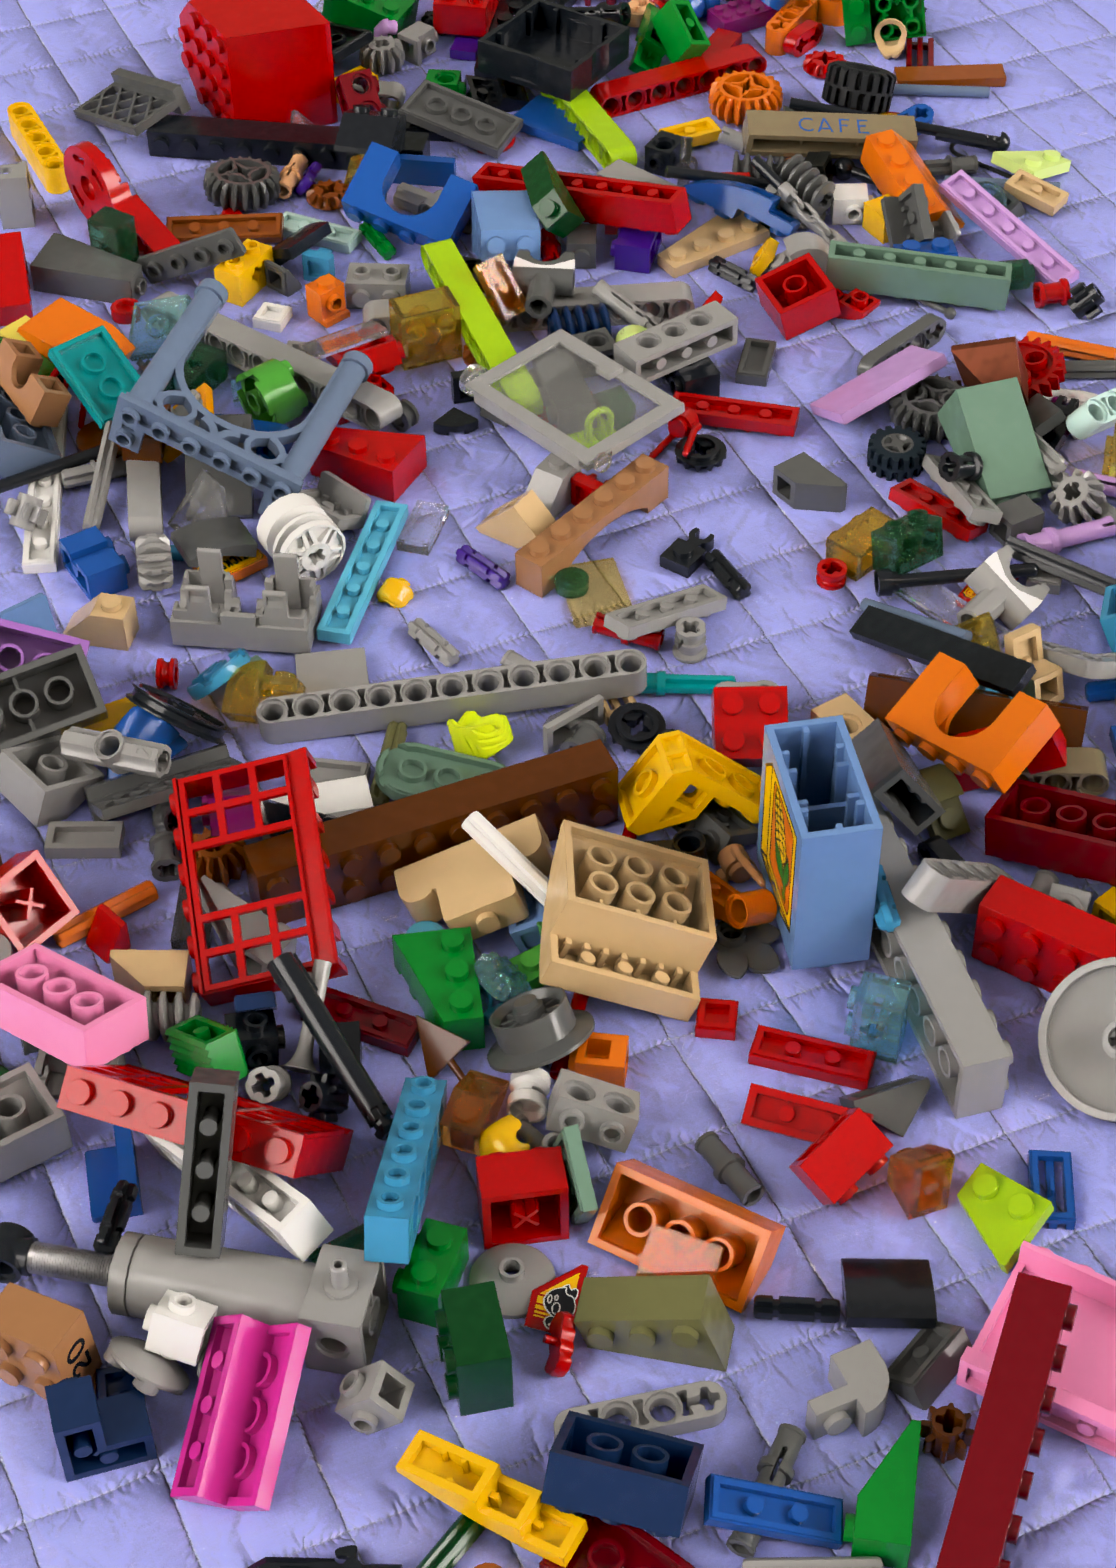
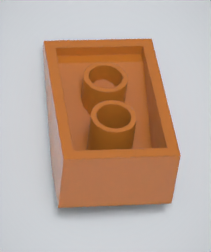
(63, 322)

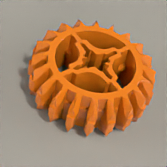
(742, 91)

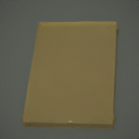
(604, 594)

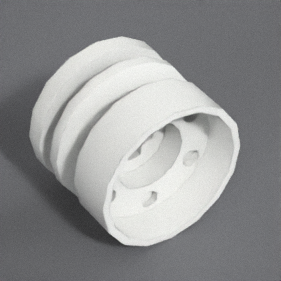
(302, 528)

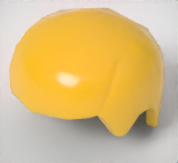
(502, 1137)

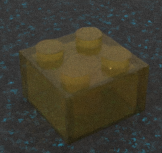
(427, 326)

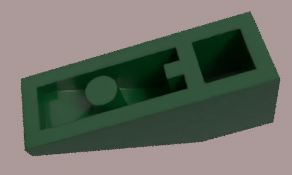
(550, 197)

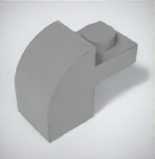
(801, 244)
(858, 1393)

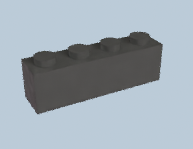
(207, 1162)

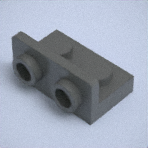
(721, 828)

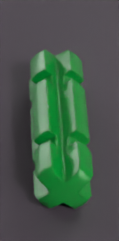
(378, 241)

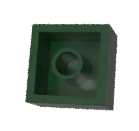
(474, 1349)

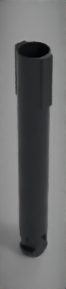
(302, 992)

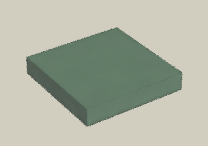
(581, 1192)

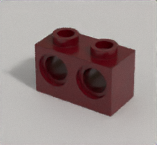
(348, 96)

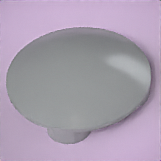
(149, 1369)

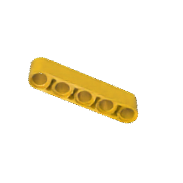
(38, 147)

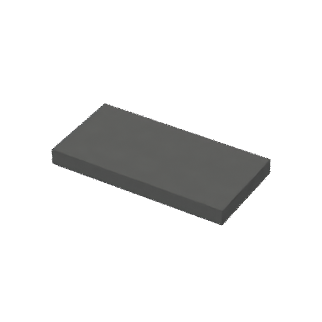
(461, 118)

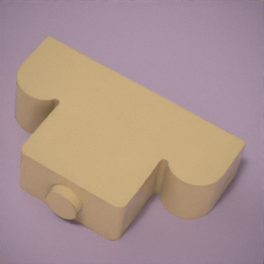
(470, 885)

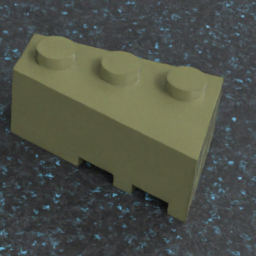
(657, 1318)

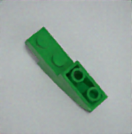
(649, 47)

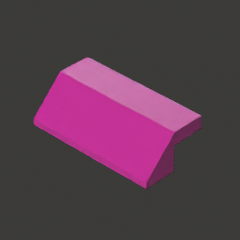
(241, 1413)

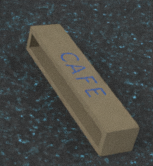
(800, 132)

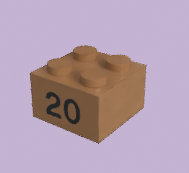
(43, 1340)

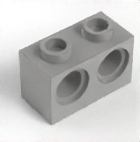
(601, 1109)

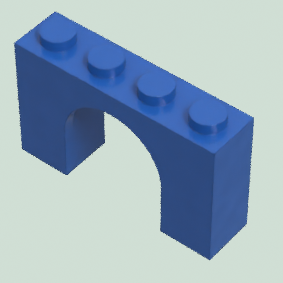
(367, 202)

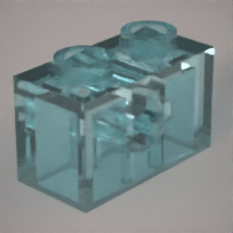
(878, 1015)

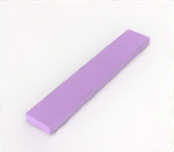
(1006, 228)

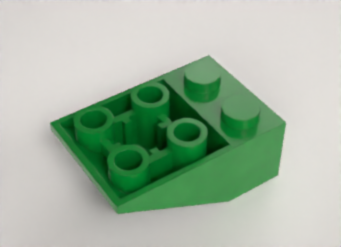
(862, 17)

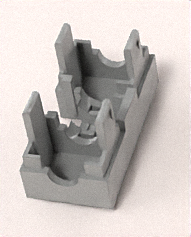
(213, 617)

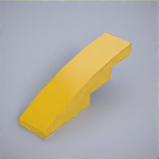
(490, 1498)

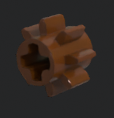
(946, 1433)

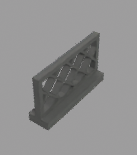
(132, 101)
(137, 791)

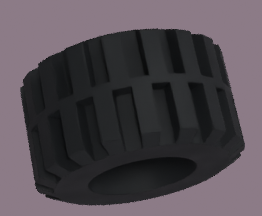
(858, 86)

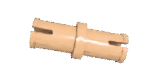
(292, 174)

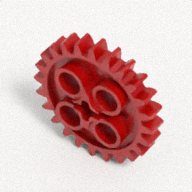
(1044, 366)

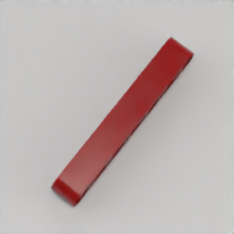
(674, 80)

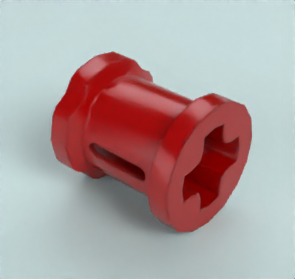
(1051, 293)

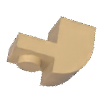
(1027, 645)

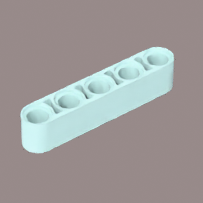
(1093, 416)

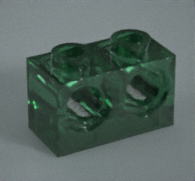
(907, 542)

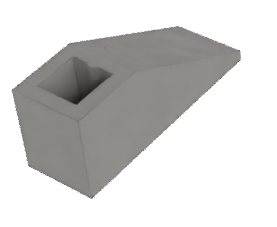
(255, 924)

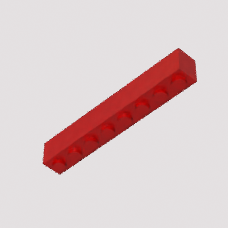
(605, 199)

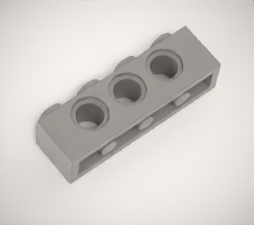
(678, 341)

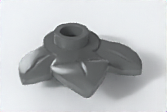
(746, 949)

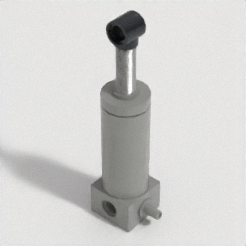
(335, 1296)

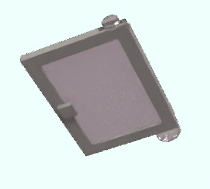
(571, 400)

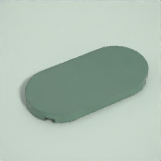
(423, 767)

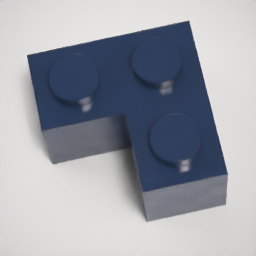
(96, 1432)

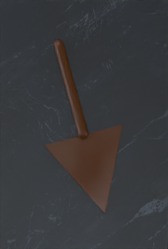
(439, 1048)

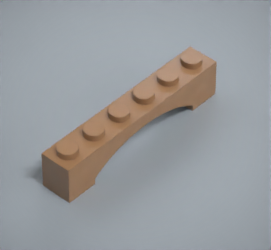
(637, 486)

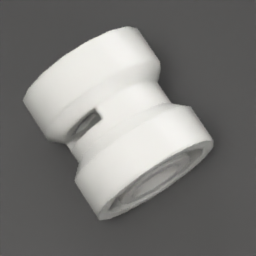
(529, 1094)

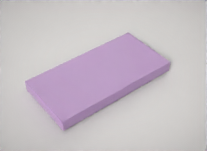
(878, 384)

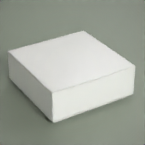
(272, 317)

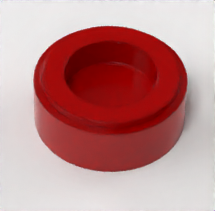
(123, 310)

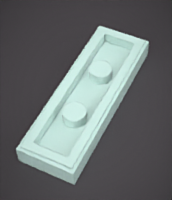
(342, 238)

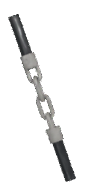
(789, 194)

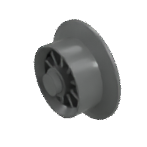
(536, 1030)

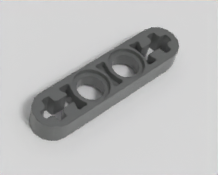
(922, 333)

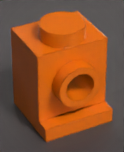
(326, 300)
(602, 1058)

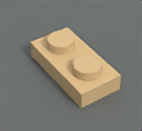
(1036, 192)

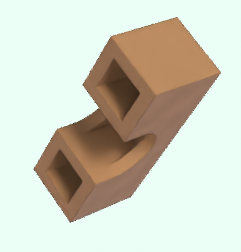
(37, 396)

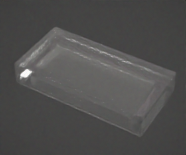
(422, 527)

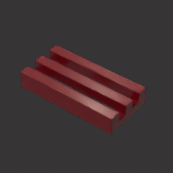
(920, 46)

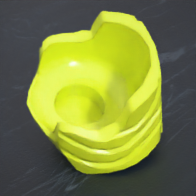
(480, 735)

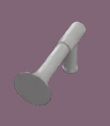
(303, 1057)

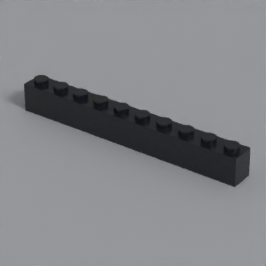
(271, 141)

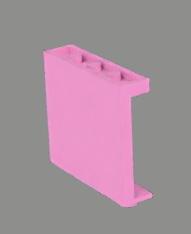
(1087, 1384)

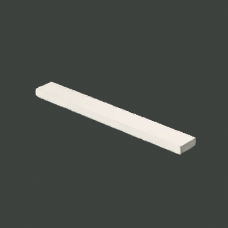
(42, 544)

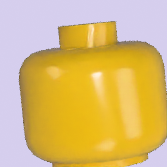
(395, 592)

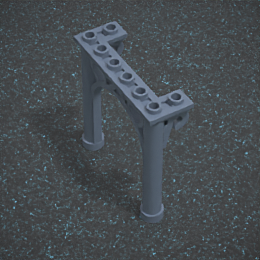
(215, 439)

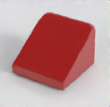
(107, 933)

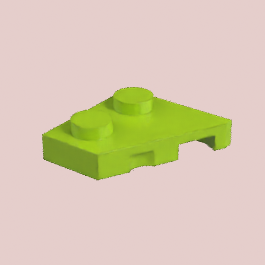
(1003, 1213)

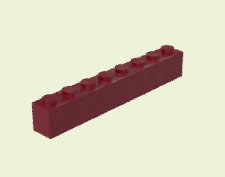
(1008, 1425)

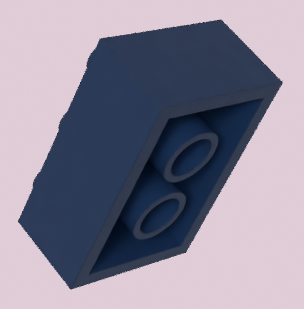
(622, 1474)

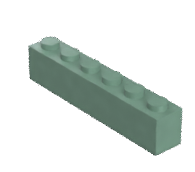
(919, 275)

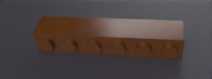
(977, 712)

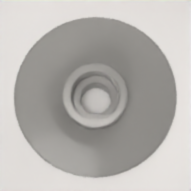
(516, 1289)

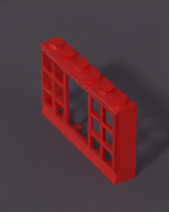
(311, 861)
(262, 1134)

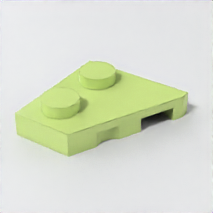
(1038, 163)

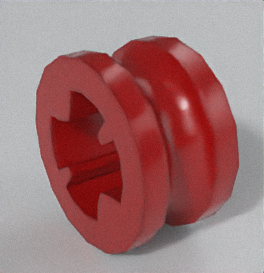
(831, 574)
(167, 673)

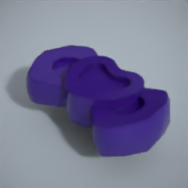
(308, 178)

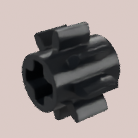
(1086, 300)
(323, 1097)

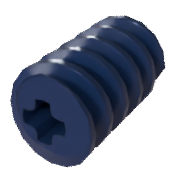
(579, 321)

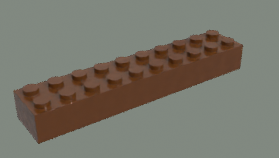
(376, 841)

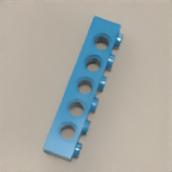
(405, 1172)

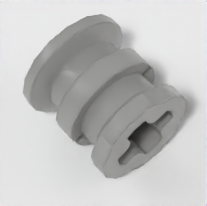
(690, 640)

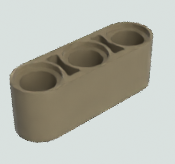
(1084, 772)

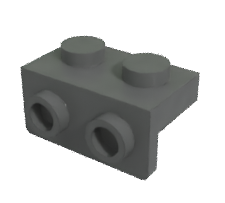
(908, 216)

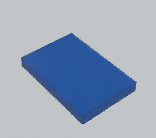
(548, 123)

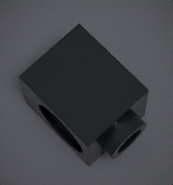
(662, 151)

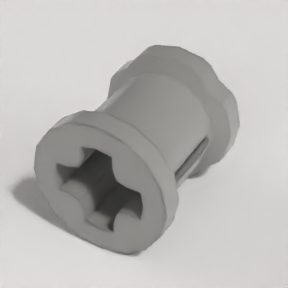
(260, 1075)

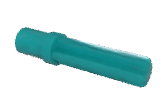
(662, 683)

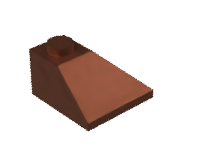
(991, 362)

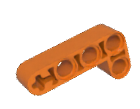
(796, 12)

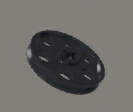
(178, 712)

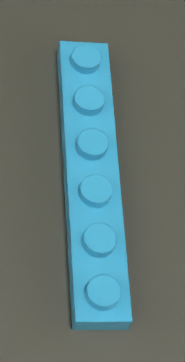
(362, 572)

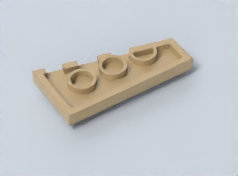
(712, 239)

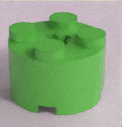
(271, 392)

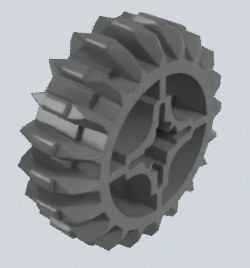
(242, 183)
(919, 406)

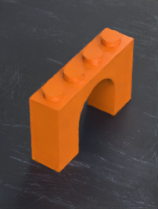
(989, 757)

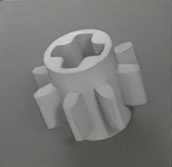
(26, 511)

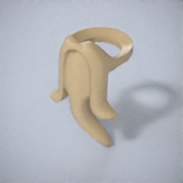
(891, 48)

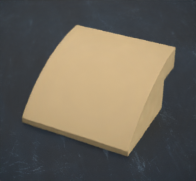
(626, 921)

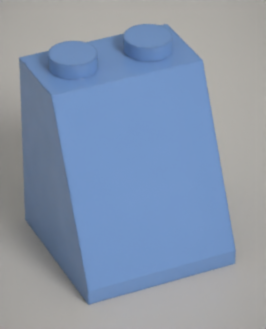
(503, 224)

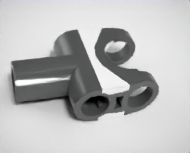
(543, 280)

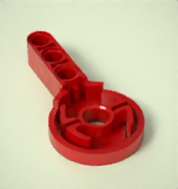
(97, 185)

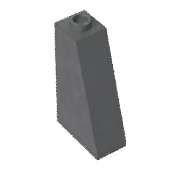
(85, 272)
(895, 777)

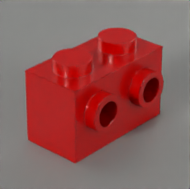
(842, 1157)

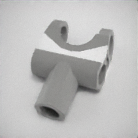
(1000, 592)

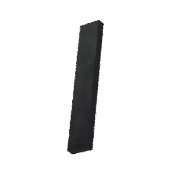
(923, 643)

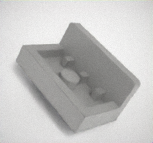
(340, 501)

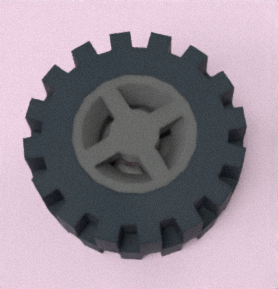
(896, 453)

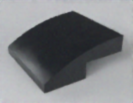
(496, 92)
(300, 241)
(888, 1293)

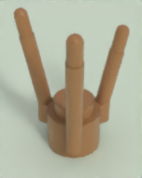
(738, 866)

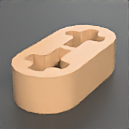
(637, 11)

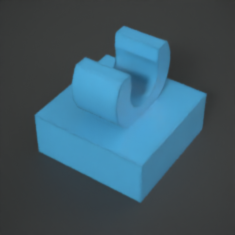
(317, 263)

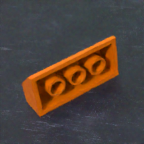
(897, 165)
(646, 1195)

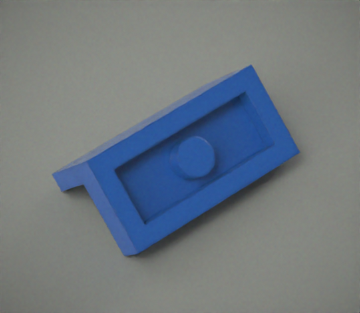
(109, 1166)

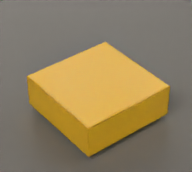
(764, 256)

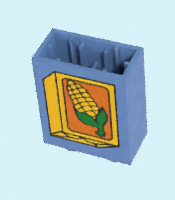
(818, 841)

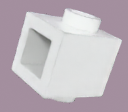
(849, 203)
(179, 1327)

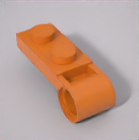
(741, 908)

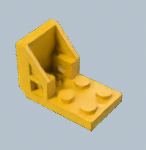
(654, 787)

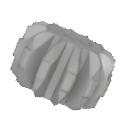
(383, 55)
(1065, 500)
(154, 562)

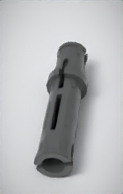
(785, 1446)

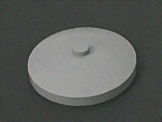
(1080, 1039)

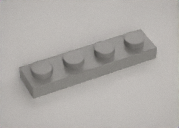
(965, 495)
(664, 611)

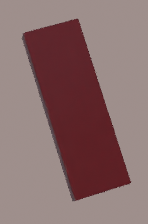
(378, 1023)

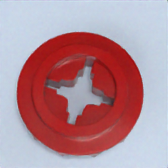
(815, 62)

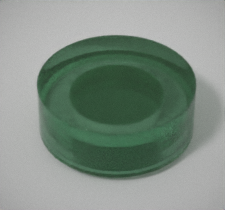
(571, 582)

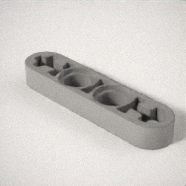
(639, 1406)

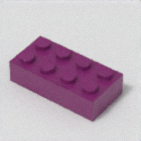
(740, 15)

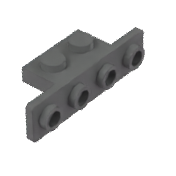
(192, 255)

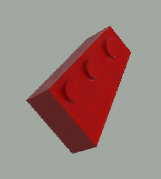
(14, 282)
(373, 460)

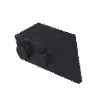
(362, 126)

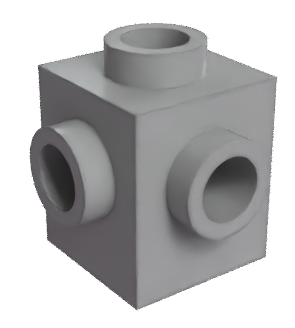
(374, 1397)

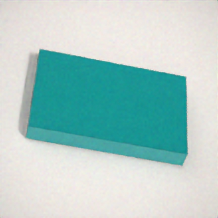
(95, 371)

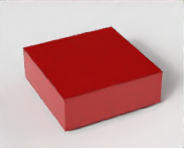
(716, 1019)

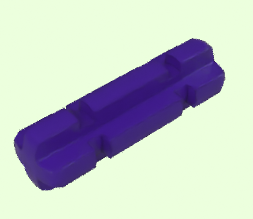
(483, 567)

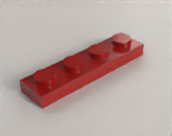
(742, 414)

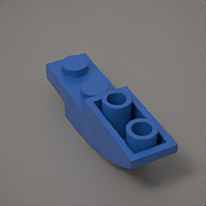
(733, 197)

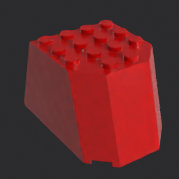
(260, 59)

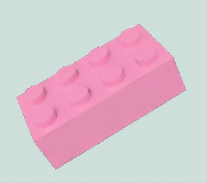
(69, 1008)

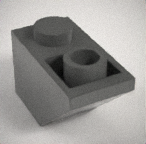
(809, 485)

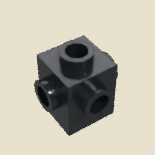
(258, 1036)

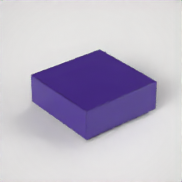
(464, 49)

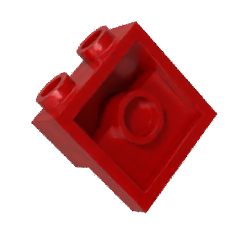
(383, 353)

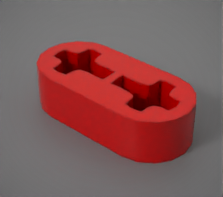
(803, 38)

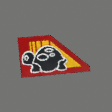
(554, 1297)

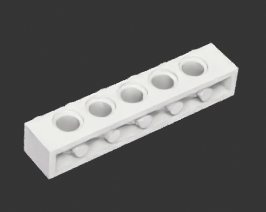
(266, 1203)

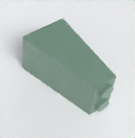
(998, 427)

